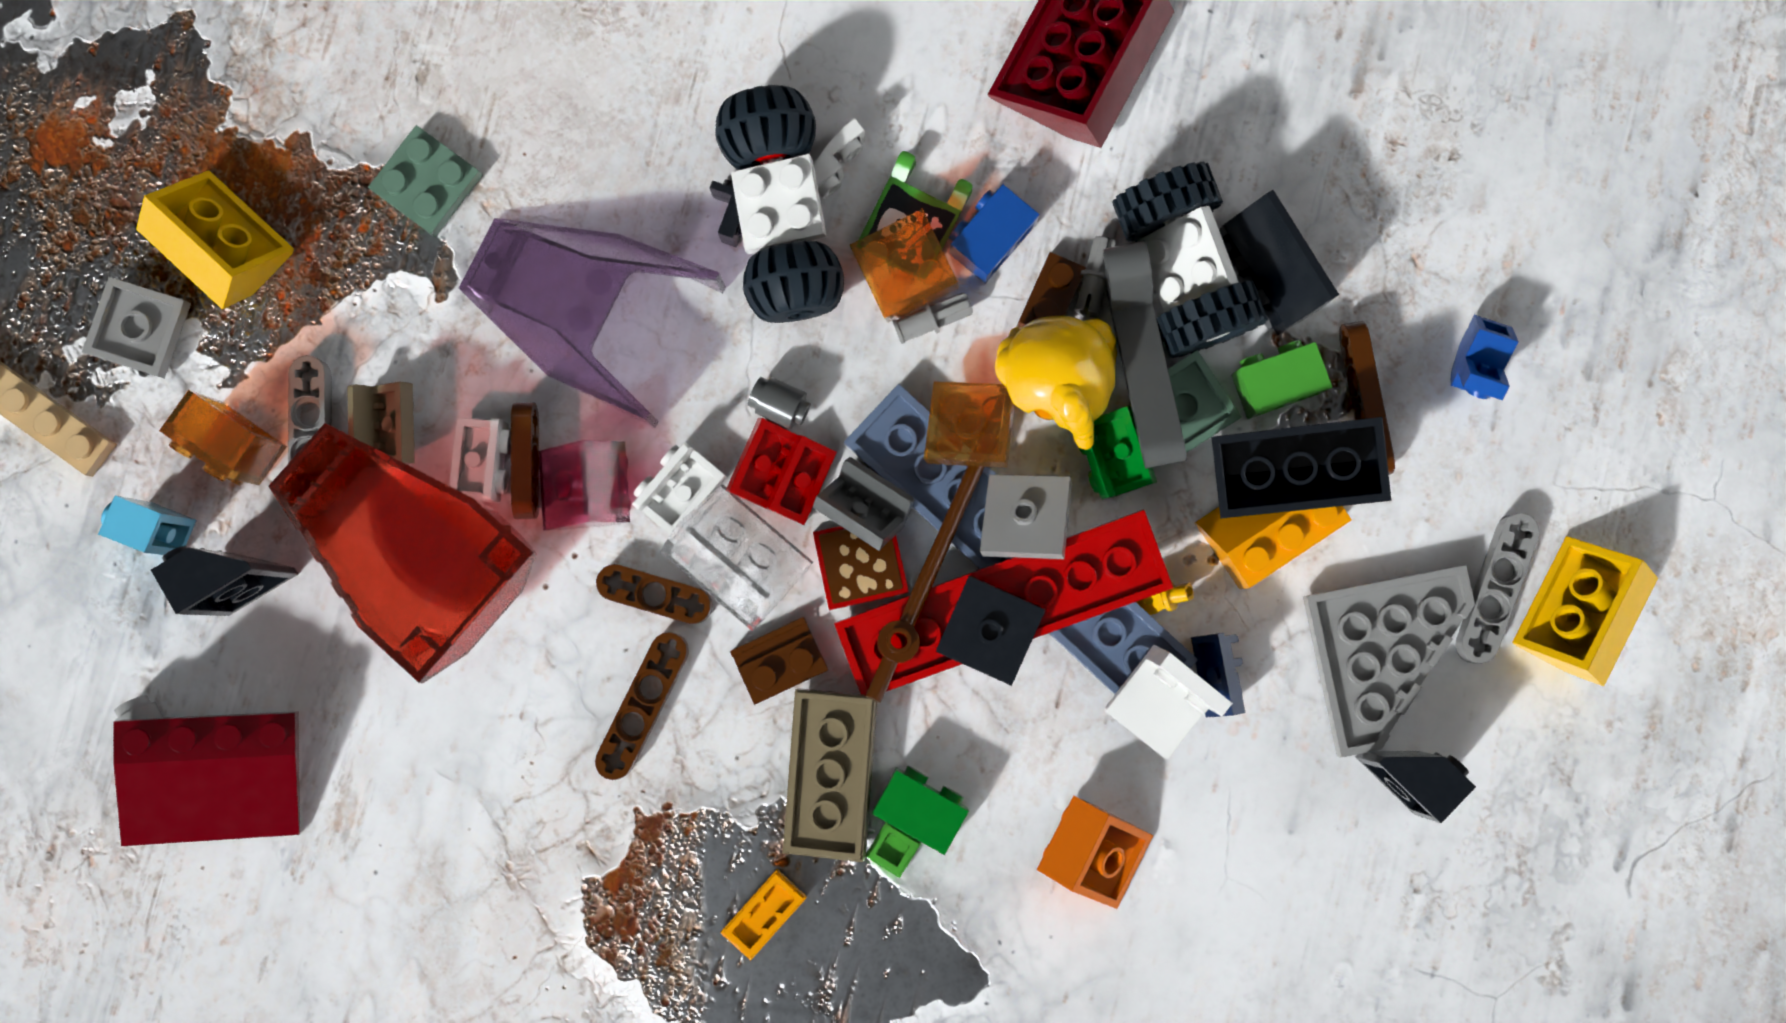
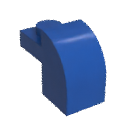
(1483, 358)

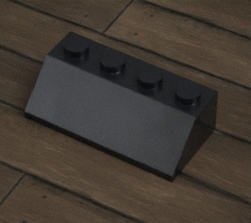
(1301, 468)

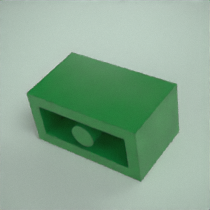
(920, 809)

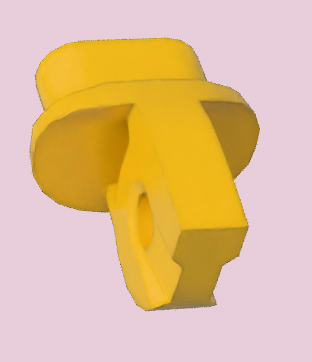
(1167, 599)

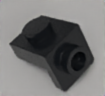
(730, 226)

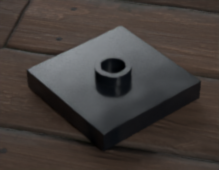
(990, 630)

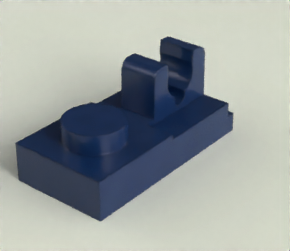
(1218, 668)

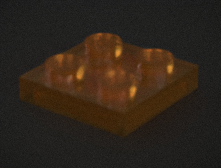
(969, 425)

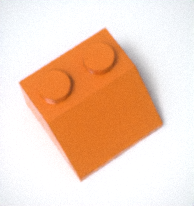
(1094, 852)

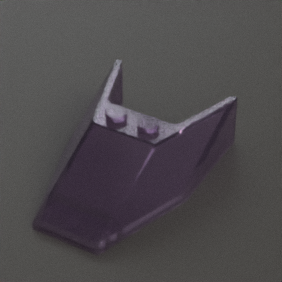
(555, 290)

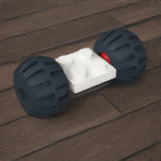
(779, 204)

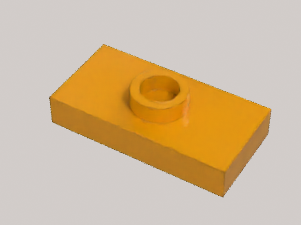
(763, 914)

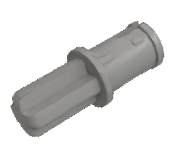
(1094, 278)
(933, 317)

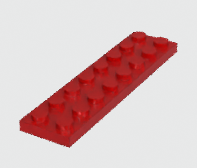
(1099, 574)

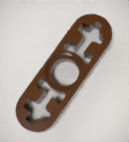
(525, 460)
(622, 596)

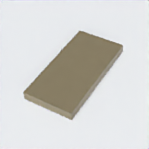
(830, 775)

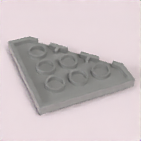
(1379, 646)

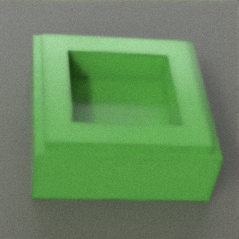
(892, 849)

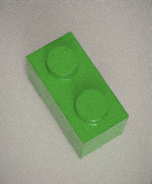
(1281, 379)

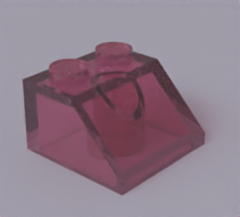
(584, 485)

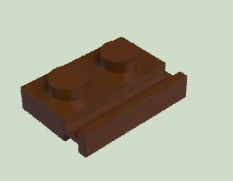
(779, 660)

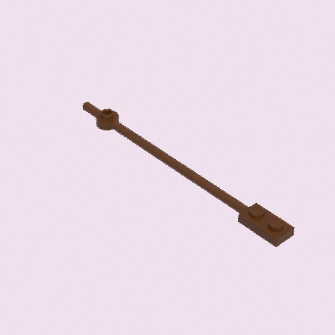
(1048, 298)

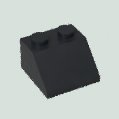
(1422, 781)

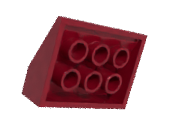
(1080, 63)
(207, 777)

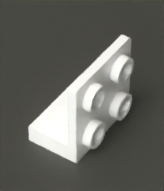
(1163, 701)

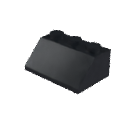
(1277, 258)
(216, 580)

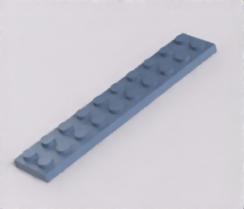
(894, 447)

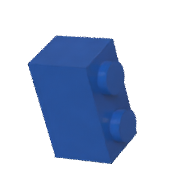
(993, 232)

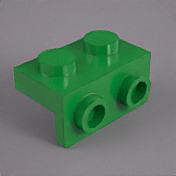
(1117, 456)

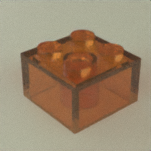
(904, 265)
(222, 439)

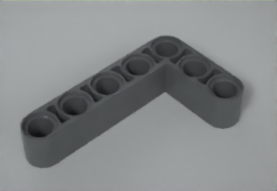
(1142, 354)

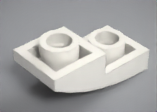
(843, 146)

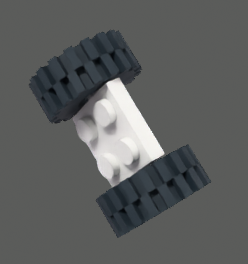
(1189, 259)

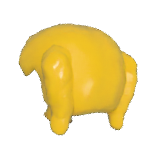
(1060, 371)

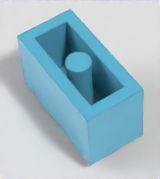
(145, 525)

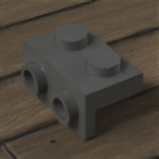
(865, 504)

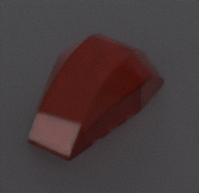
(403, 549)

